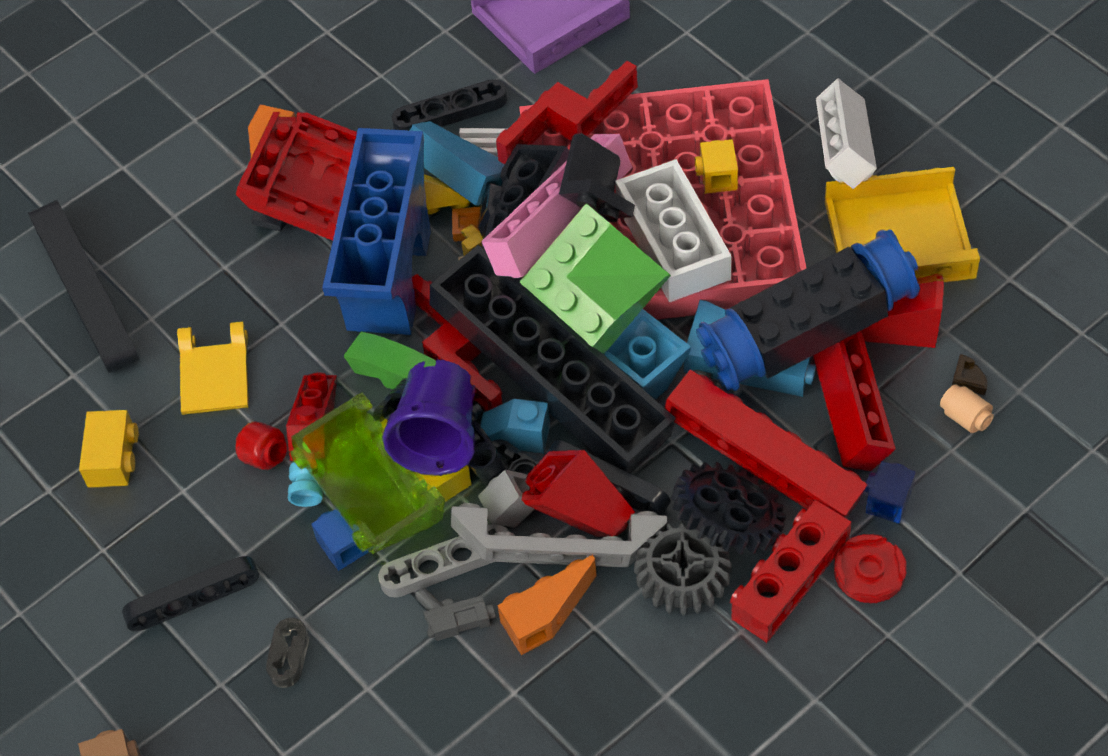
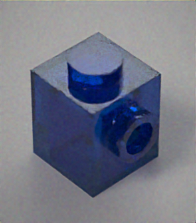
(889, 491)

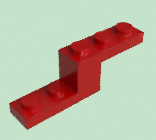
(568, 111)
(452, 346)

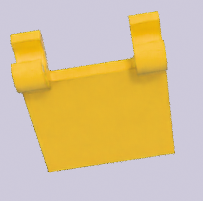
(215, 374)

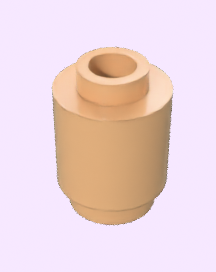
(967, 408)

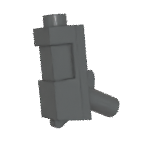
(450, 618)

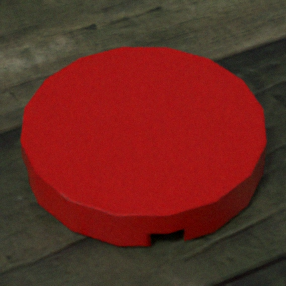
(870, 568)

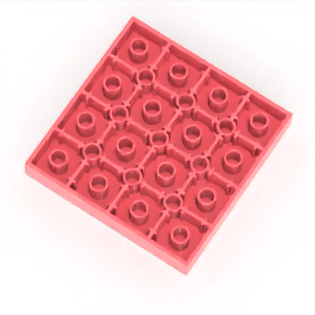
(755, 219)

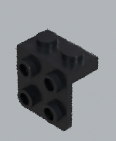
(592, 177)

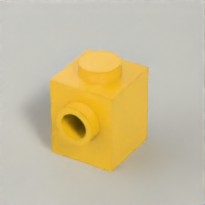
(717, 166)

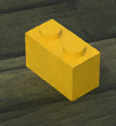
(108, 448)

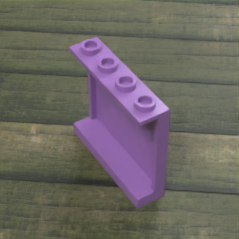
(548, 29)

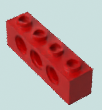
(766, 615)

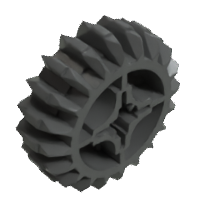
(655, 564)

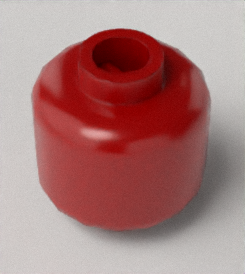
(260, 445)

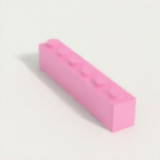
(540, 219)

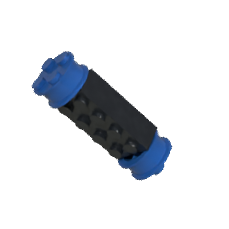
(809, 311)

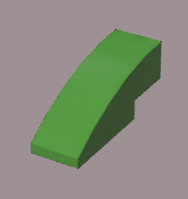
(383, 359)

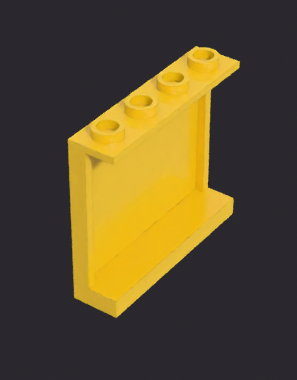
(919, 211)

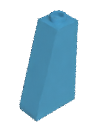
(459, 162)
(789, 381)

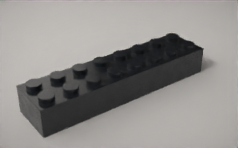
(551, 362)

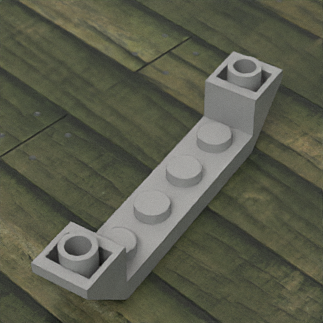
(540, 548)

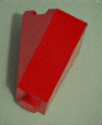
(912, 320)
(577, 493)

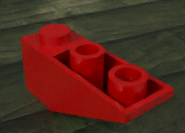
(312, 402)

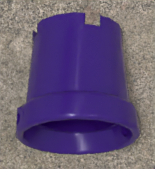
(433, 420)

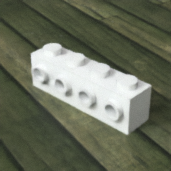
(845, 134)

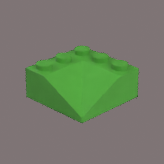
(595, 279)

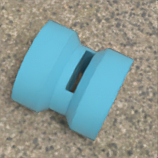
(304, 489)

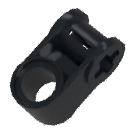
(486, 460)

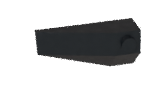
(522, 175)

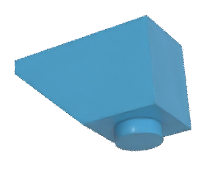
(520, 423)

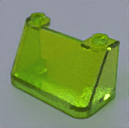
(362, 481)

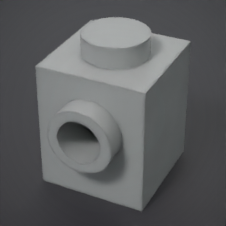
(504, 499)

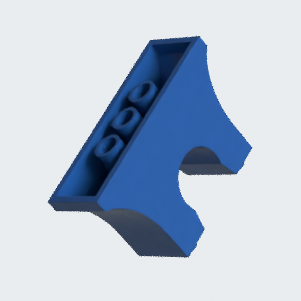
(379, 231)

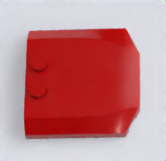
(299, 172)

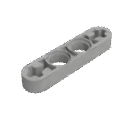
(442, 554)

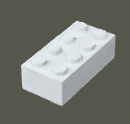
(675, 230)

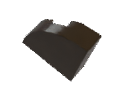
(970, 375)

